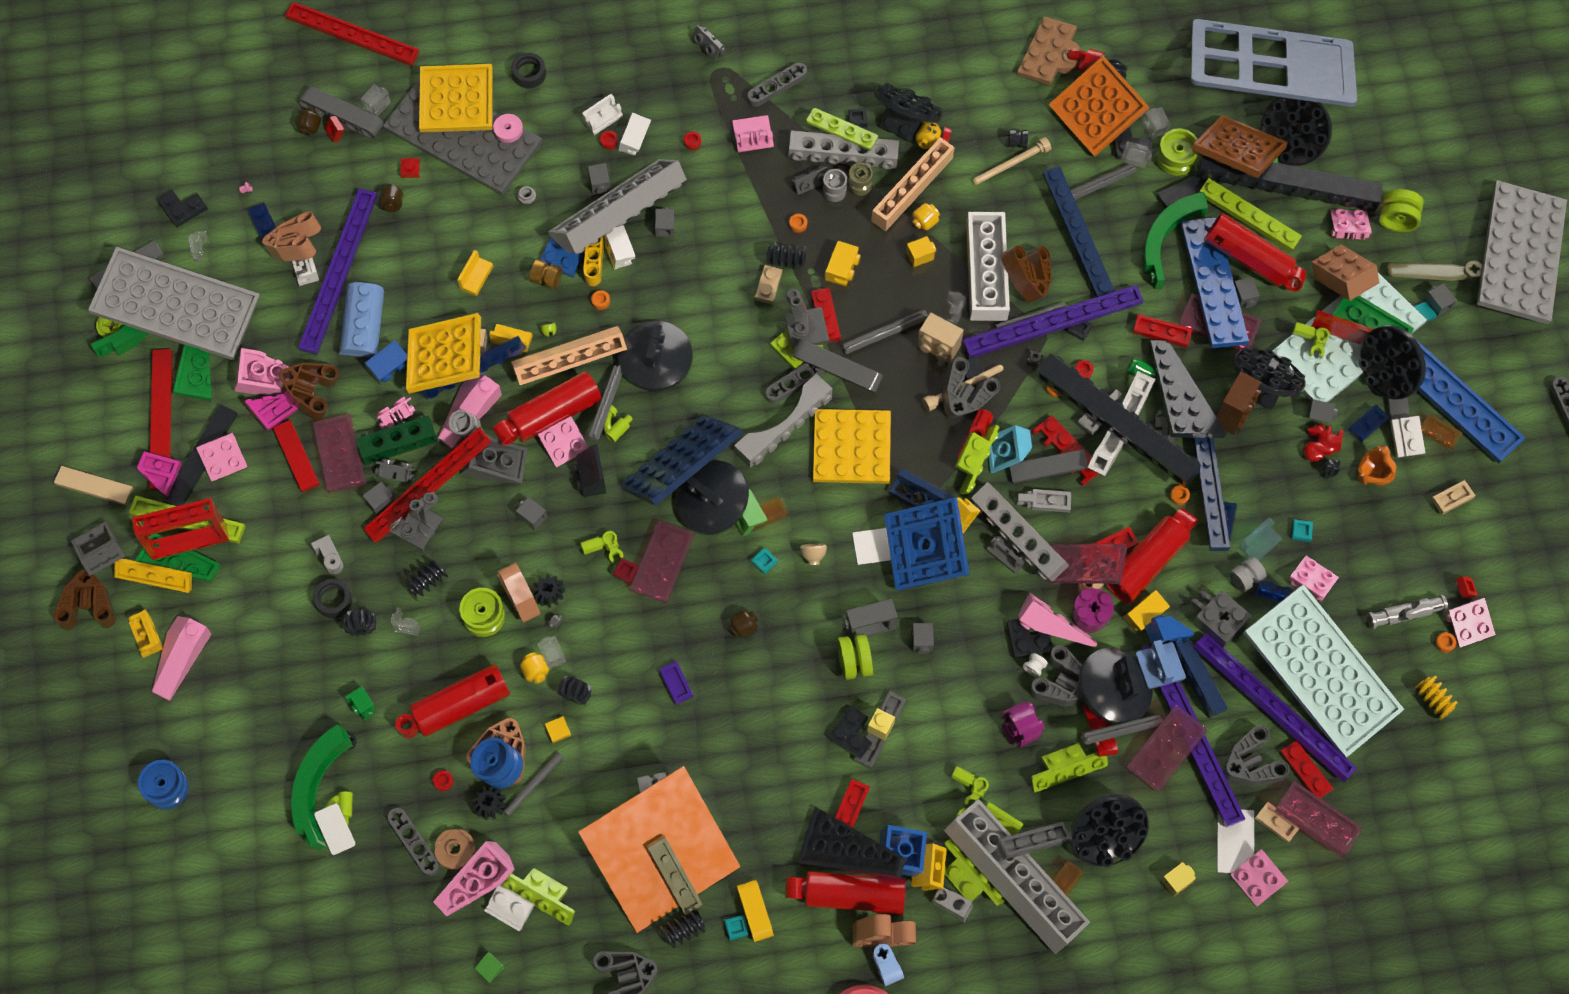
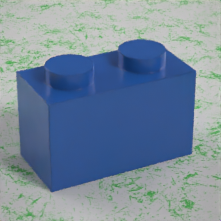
(387, 362)

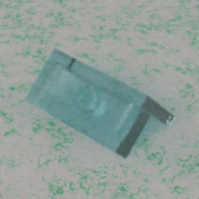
(1261, 540)

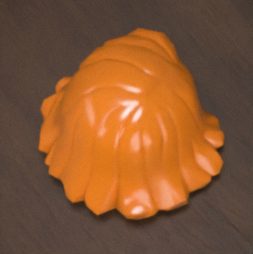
(1377, 467)

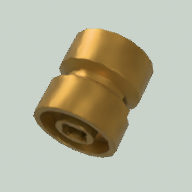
(545, 274)

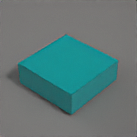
(1426, 311)
(1302, 530)
(764, 561)
(736, 927)

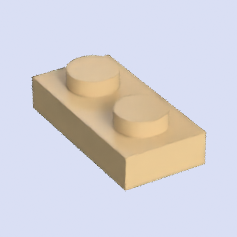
(768, 284)
(1453, 497)
(1276, 823)

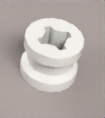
(1035, 665)

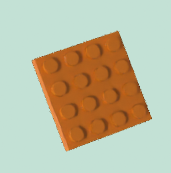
(1099, 106)

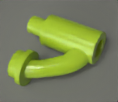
(614, 432)
(344, 800)

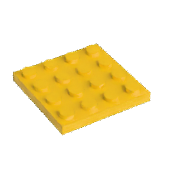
(456, 98)
(443, 353)
(852, 446)

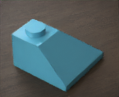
(1009, 448)

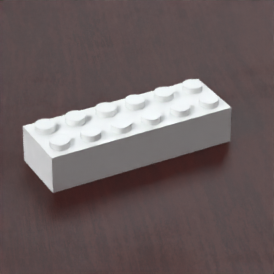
(985, 268)

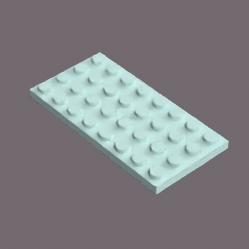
(1340, 363)
(1323, 671)

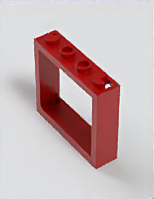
(179, 517)

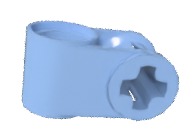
(887, 968)

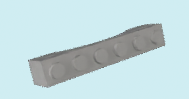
(756, 445)

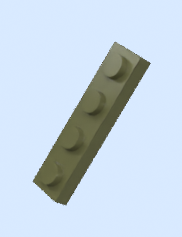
(674, 875)

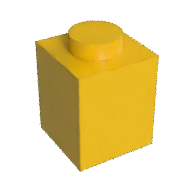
(920, 251)

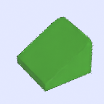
(489, 967)

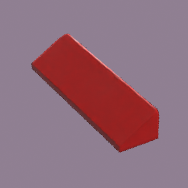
(1341, 327)

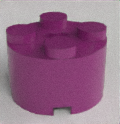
(1098, 601)
(1021, 724)

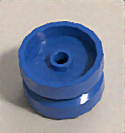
(496, 763)
(163, 784)

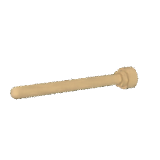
(1042, 146)
(931, 402)

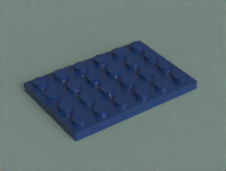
(680, 459)

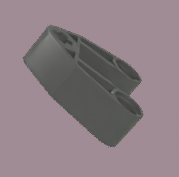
(953, 381)
(1054, 693)
(1260, 776)
(624, 960)

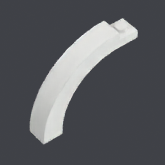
(1111, 445)

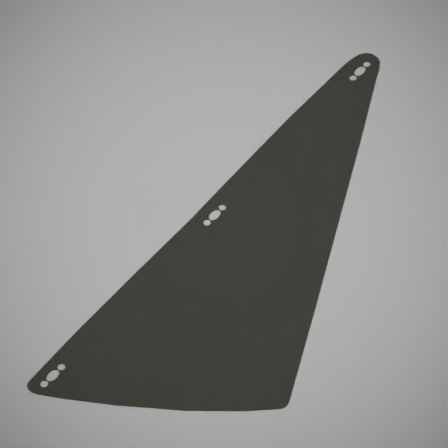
(880, 293)

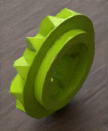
(104, 330)

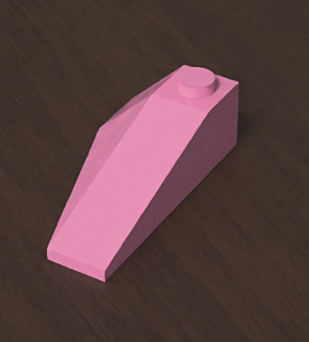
(258, 373)
(474, 397)
(1040, 617)
(180, 650)
(480, 875)

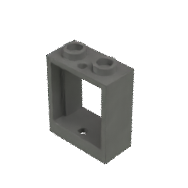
(101, 542)
(871, 619)

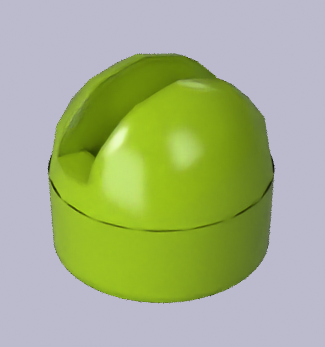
(548, 328)

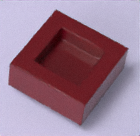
(625, 571)

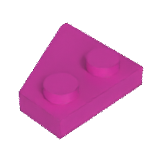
(271, 410)
(159, 471)

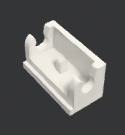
(602, 114)
(634, 134)
(619, 247)
(305, 271)

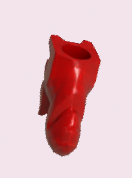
(1326, 445)

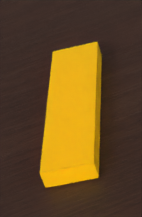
(153, 575)

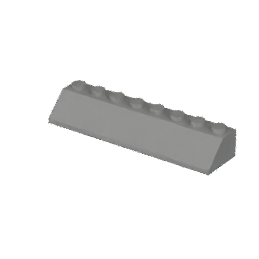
(618, 205)
(1017, 878)

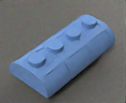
(361, 320)

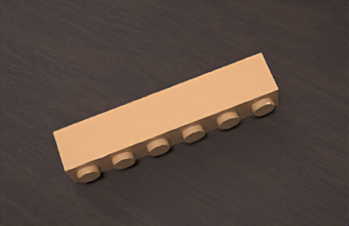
(912, 184)
(568, 355)

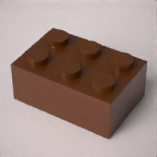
(1238, 403)

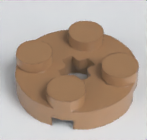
(454, 837)

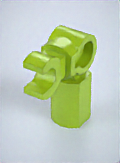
(1320, 337)
(608, 540)
(979, 785)

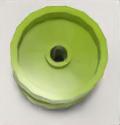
(1176, 152)
(1401, 210)
(482, 612)
(855, 656)

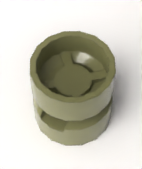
(860, 179)

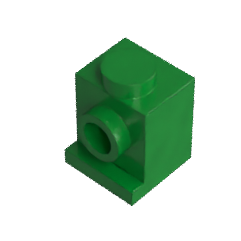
(361, 703)

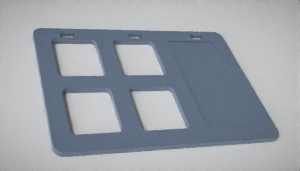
(1314, 65)

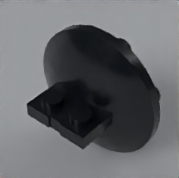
(905, 112)
(1302, 125)
(656, 356)
(1392, 362)
(1272, 372)
(713, 498)
(1114, 686)
(1109, 829)

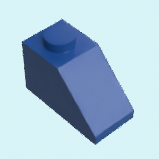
(1167, 630)

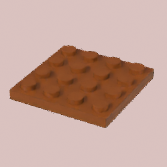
(1239, 146)

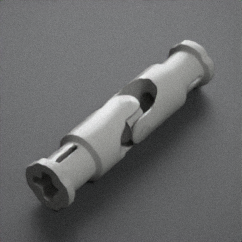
(1409, 611)

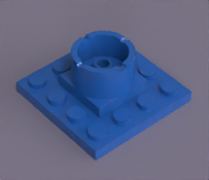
(926, 544)

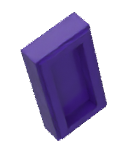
(676, 683)

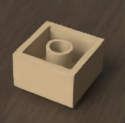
(940, 338)

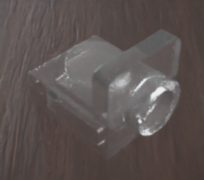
(195, 242)
(958, 304)
(405, 625)

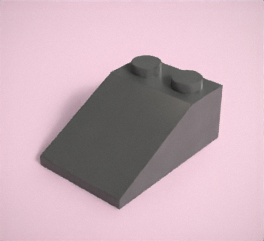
(498, 463)

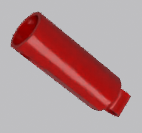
(1255, 253)
(548, 409)
(1153, 554)
(454, 703)
(849, 892)

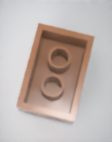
(1345, 272)

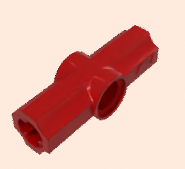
(979, 426)

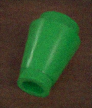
(1139, 365)

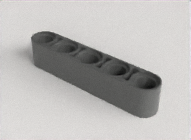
(347, 114)
(837, 365)

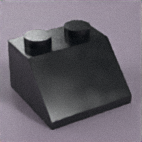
(590, 472)

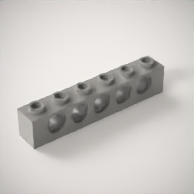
(835, 144)
(1055, 563)

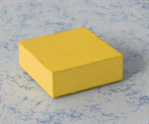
(558, 729)

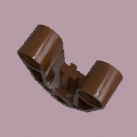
(1028, 271)
(302, 384)
(69, 601)

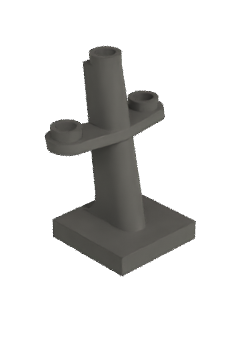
(805, 323)
(420, 522)

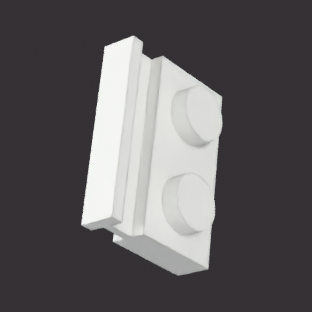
(1407, 436)
(509, 907)

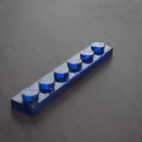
(495, 356)

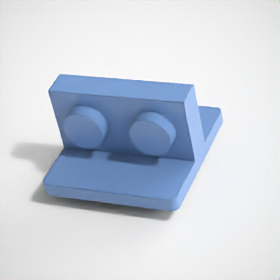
(1160, 664)

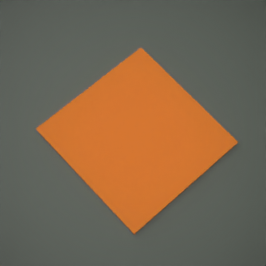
(620, 850)

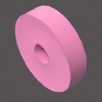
(505, 121)

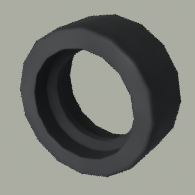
(528, 82)
(325, 586)

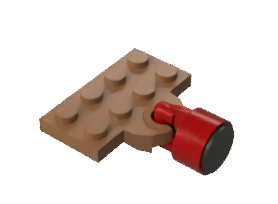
(1055, 52)

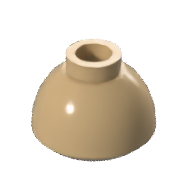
(813, 553)

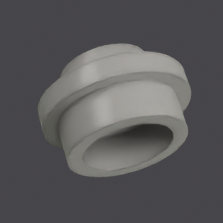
(526, 191)

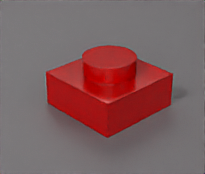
(334, 129)
(410, 168)
(1466, 587)

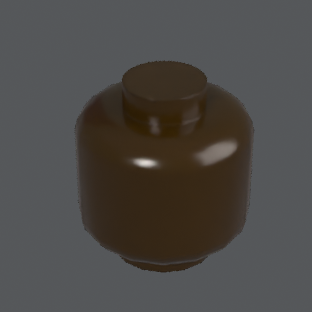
(307, 122)
(391, 198)
(743, 623)

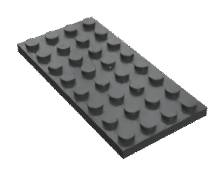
(469, 152)

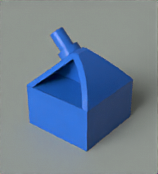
(908, 844)

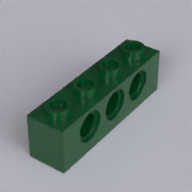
(391, 448)

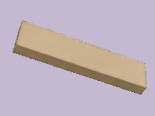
(93, 485)

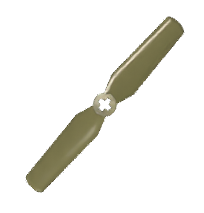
(1434, 271)

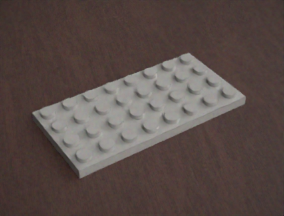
(1522, 252)
(174, 303)

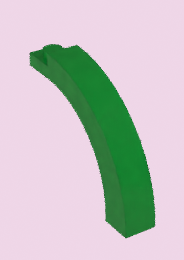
(1183, 209)
(121, 341)
(307, 781)

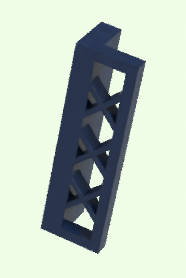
(920, 487)
(1200, 679)

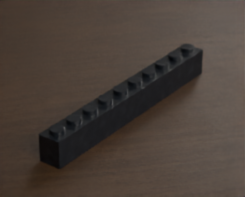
(1299, 183)
(1118, 420)

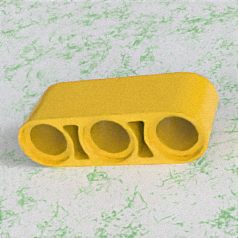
(593, 266)
(755, 911)

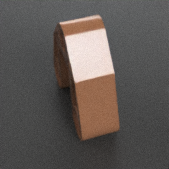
(291, 238)
(518, 592)
(500, 731)
(879, 930)

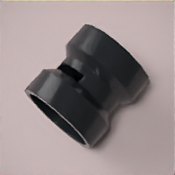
(1019, 138)

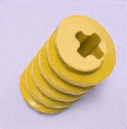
(1436, 696)

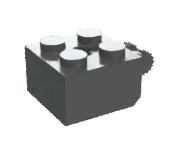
(1219, 607)

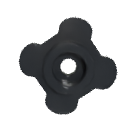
(1331, 468)

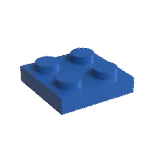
(558, 256)

